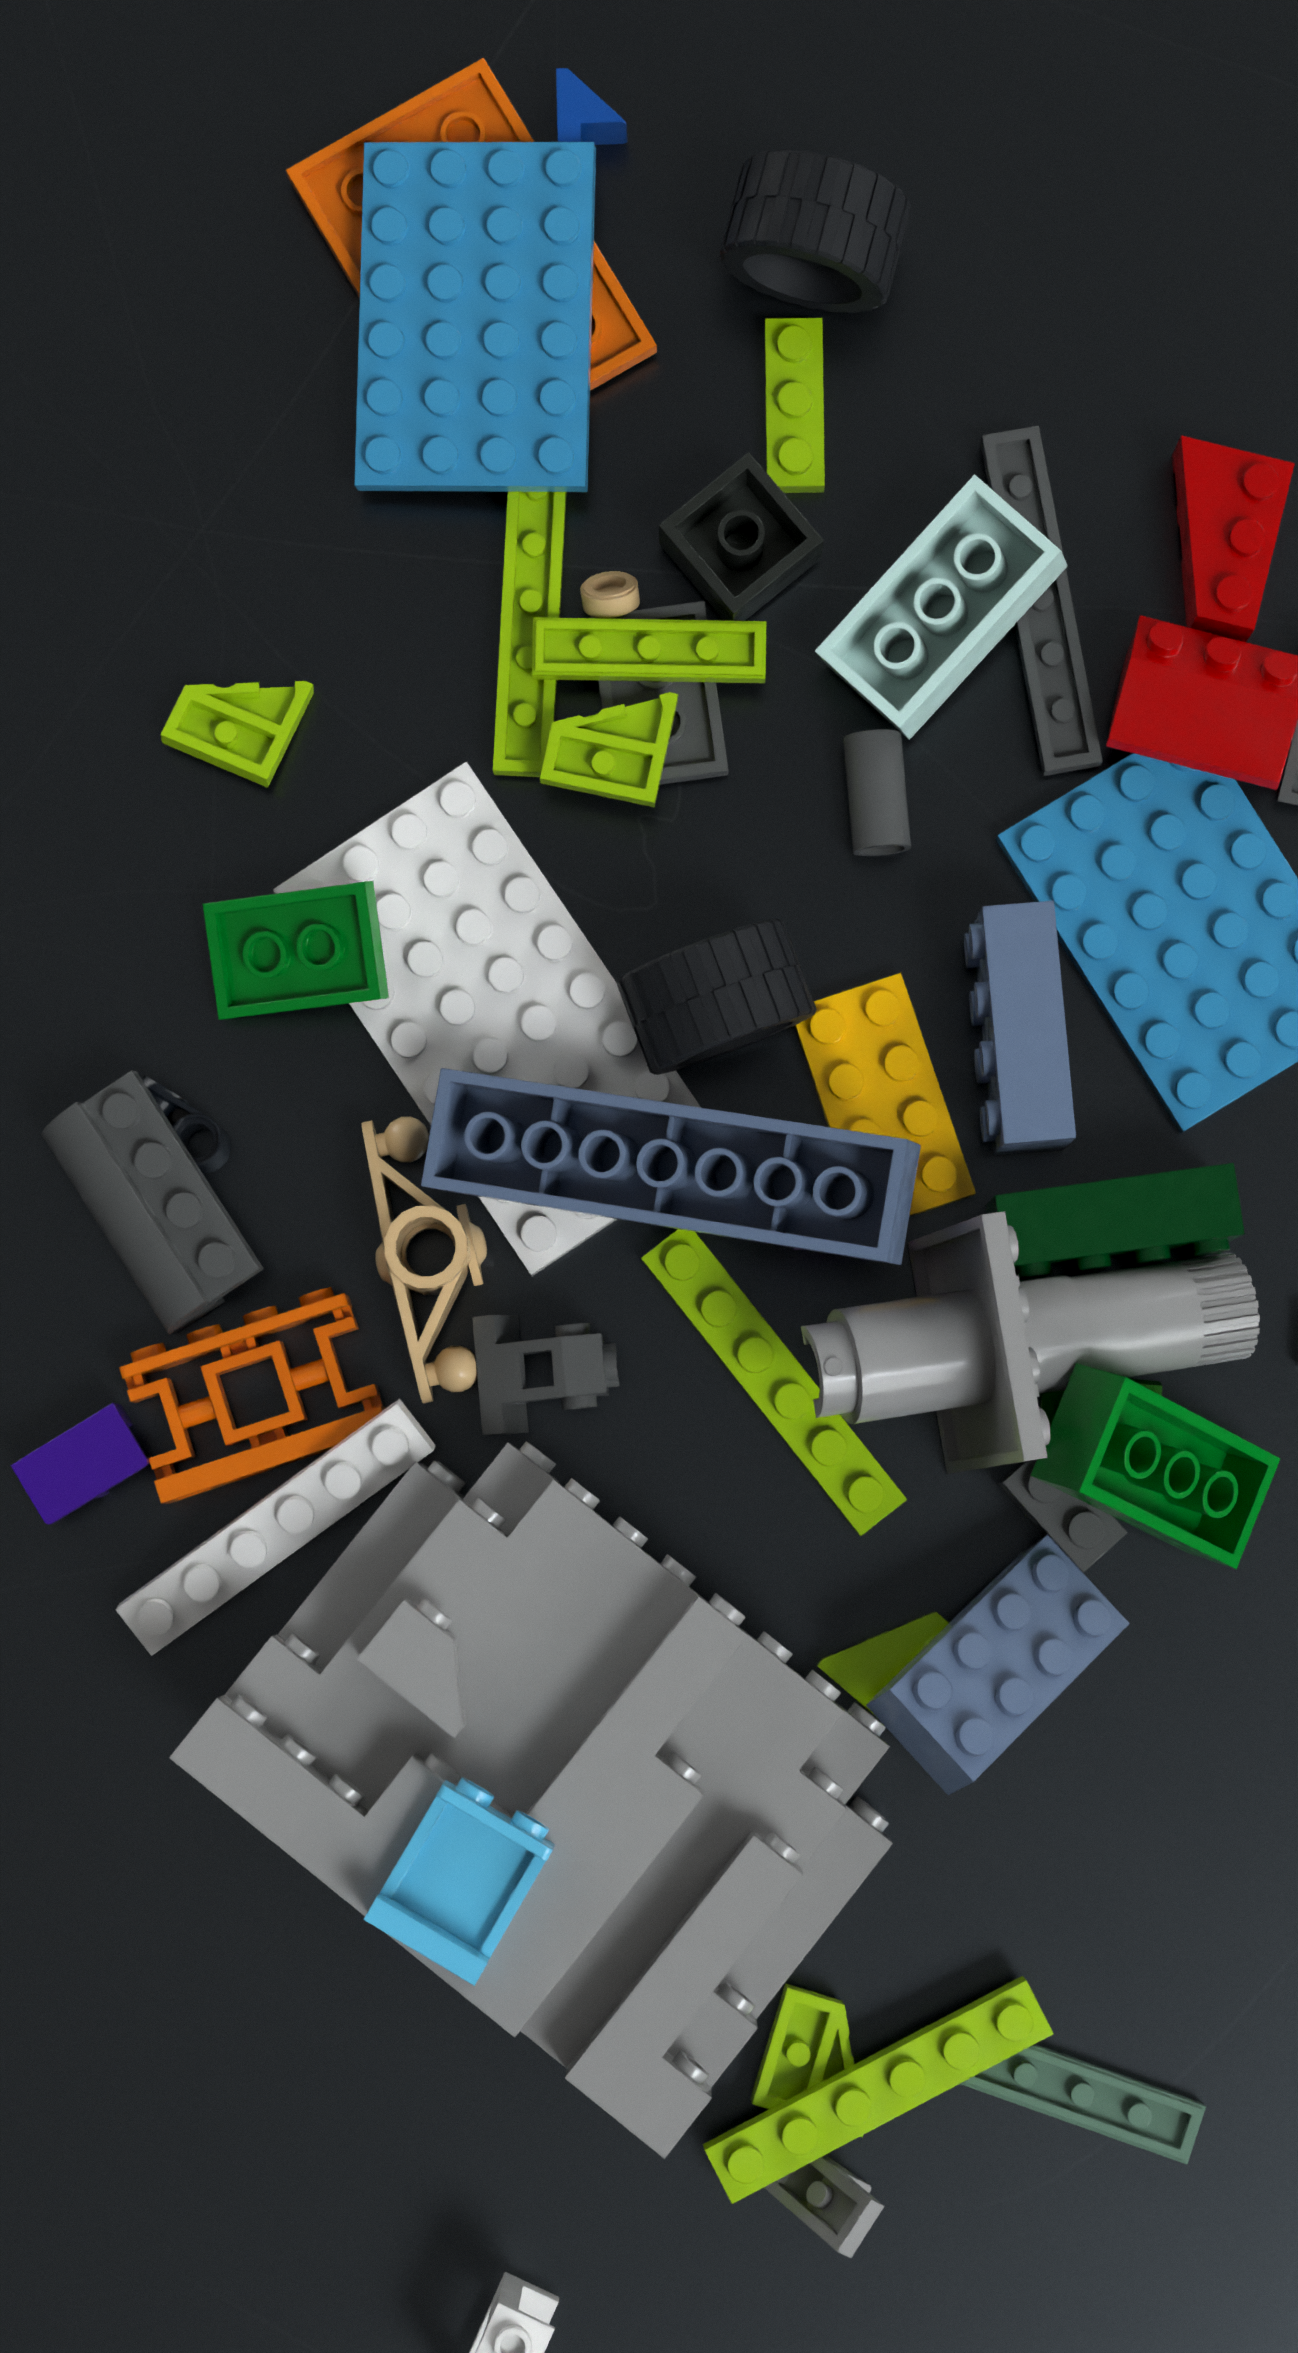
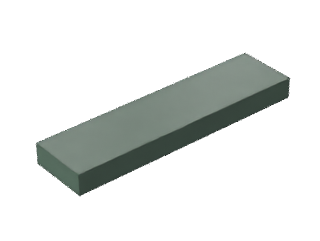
(1096, 2100)

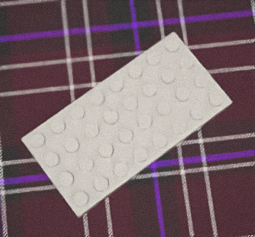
(487, 975)

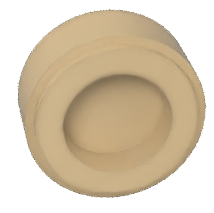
(610, 594)

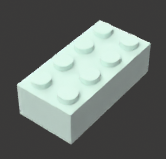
(942, 606)

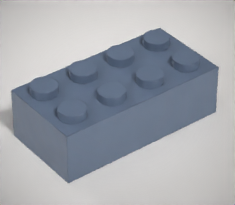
(1022, 1028)
(997, 1665)

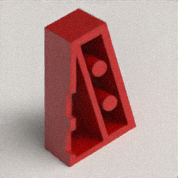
(1227, 531)

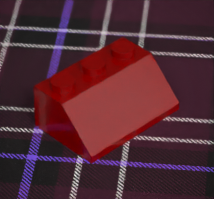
(1206, 702)

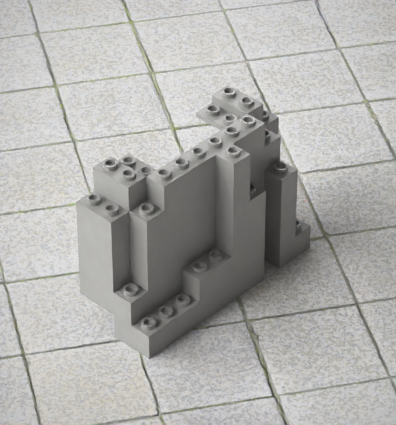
(617, 1707)

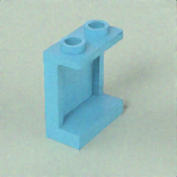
(461, 1879)

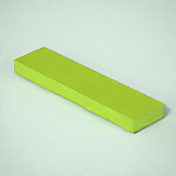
(649, 650)

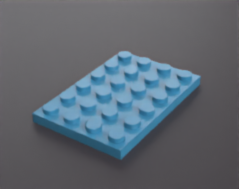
(475, 316)
(1174, 924)

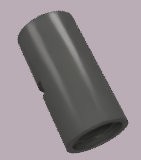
(877, 792)

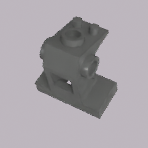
(580, 1364)

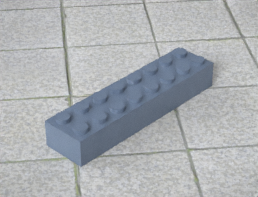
(672, 1165)

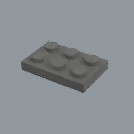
(697, 735)

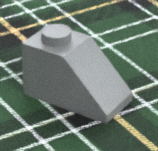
(420, 1662)

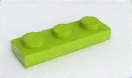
(795, 404)

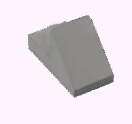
(829, 2202)

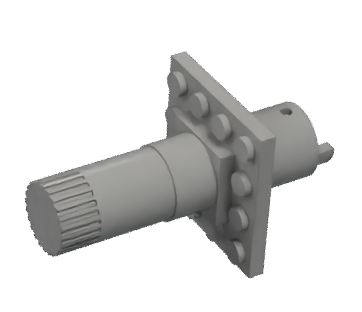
(989, 1344)

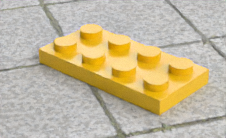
(881, 1081)

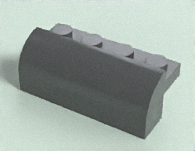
(151, 1201)

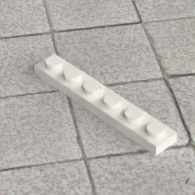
(275, 1527)

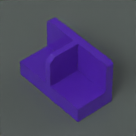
(81, 1463)

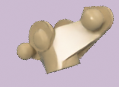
(454, 1366)

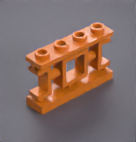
(269, 1437)

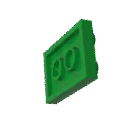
(296, 950)

